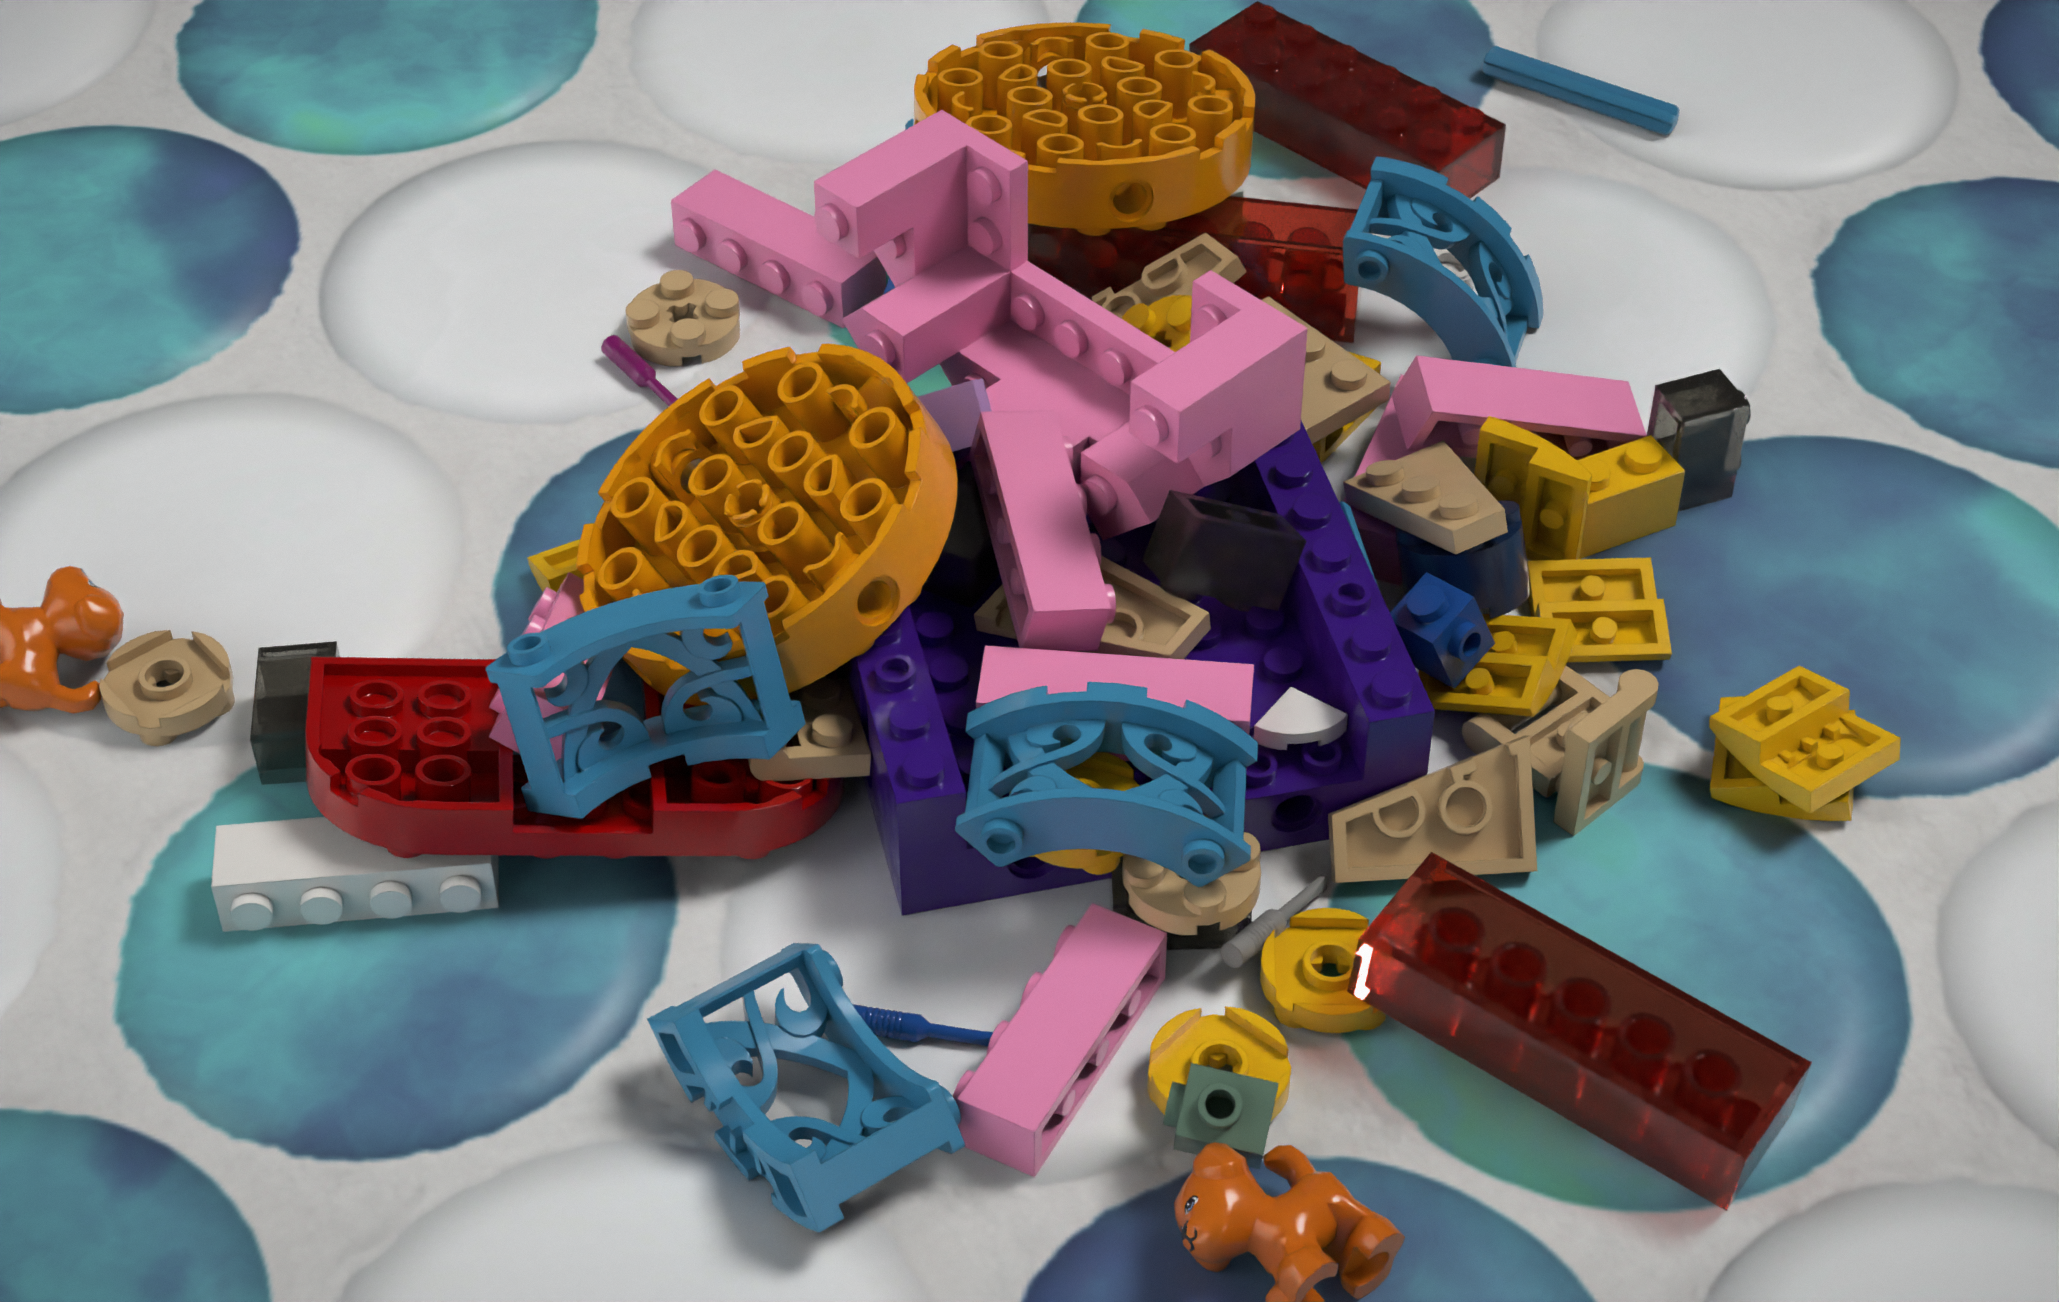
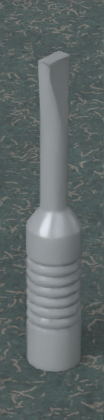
(1252, 937)

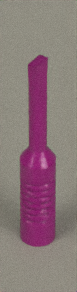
(635, 367)

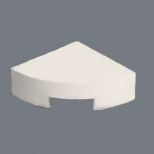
(1299, 720)

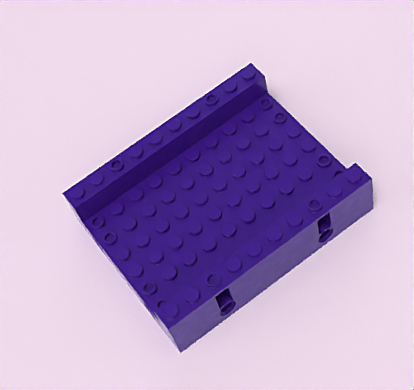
(1324, 640)

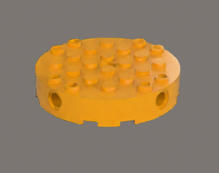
(1113, 128)
(787, 477)

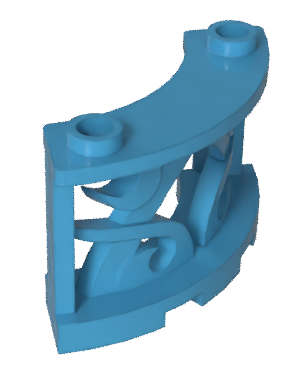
(1428, 214)
(601, 767)
(1052, 811)
(865, 1145)

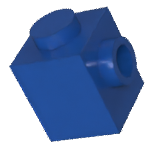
(1442, 629)

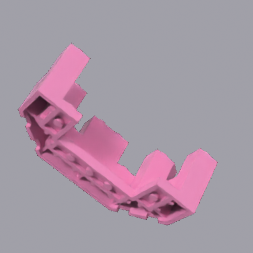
(1141, 419)

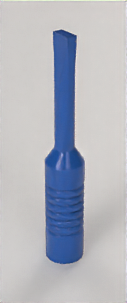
(915, 1027)

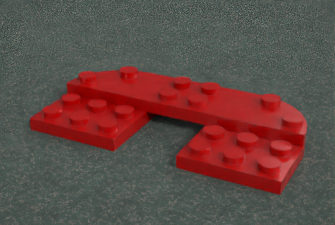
(411, 767)

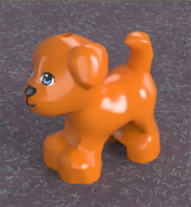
(71, 621)
(1292, 1234)

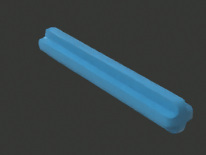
(1581, 90)

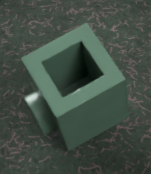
(1221, 1109)

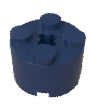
(1490, 571)

